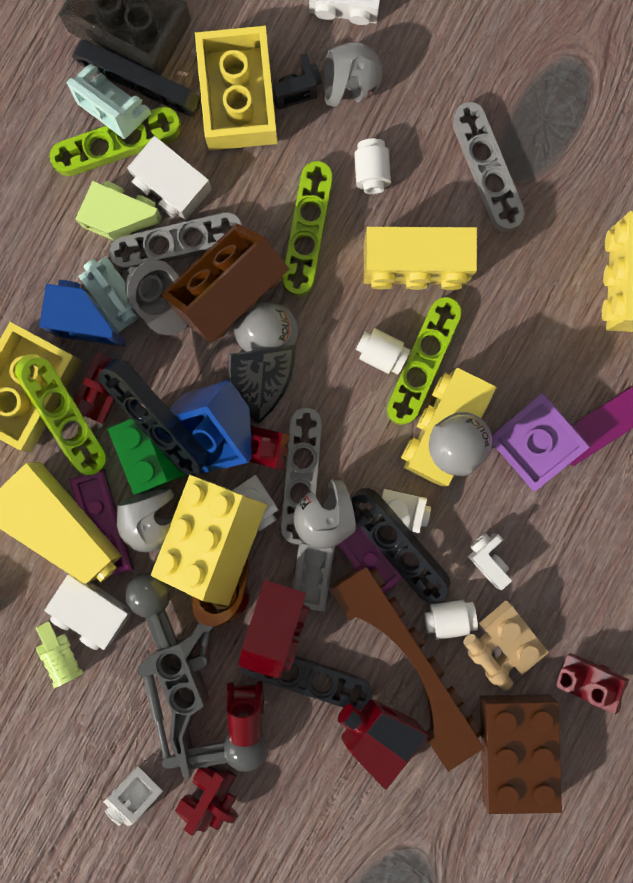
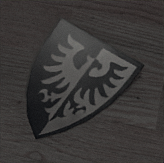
(262, 377)

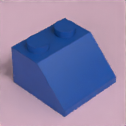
(76, 315)
(219, 422)

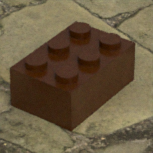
(225, 282)
(520, 754)

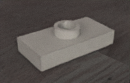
(313, 574)

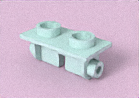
(109, 291)

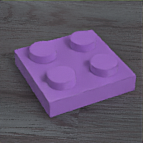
(539, 442)

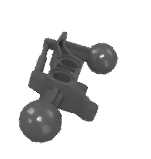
(149, 599)

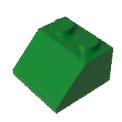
(141, 459)

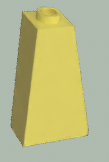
(54, 525)

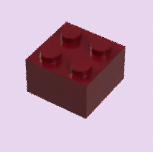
(270, 635)

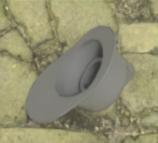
(143, 292)

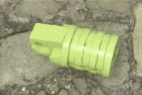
(57, 656)

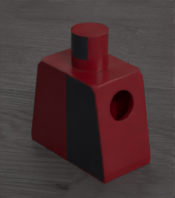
(381, 739)

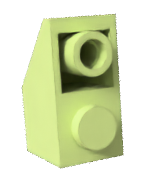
(114, 213)

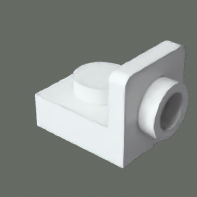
(254, 489)
(409, 509)
(491, 567)
(131, 798)

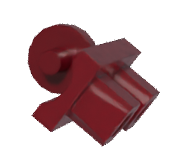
(92, 397)
(268, 447)
(592, 683)
(214, 804)

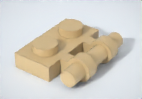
(514, 639)

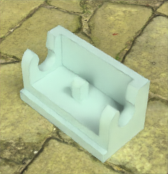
(107, 102)

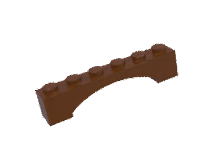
(449, 732)

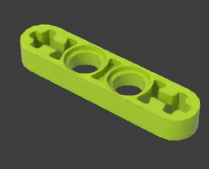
(117, 147)
(308, 229)
(427, 363)
(62, 415)

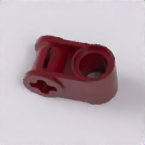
(245, 713)

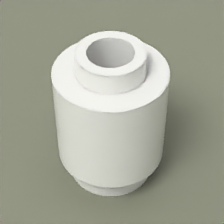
(372, 166)
(382, 351)
(451, 619)

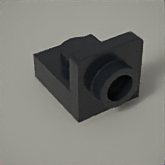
(297, 89)

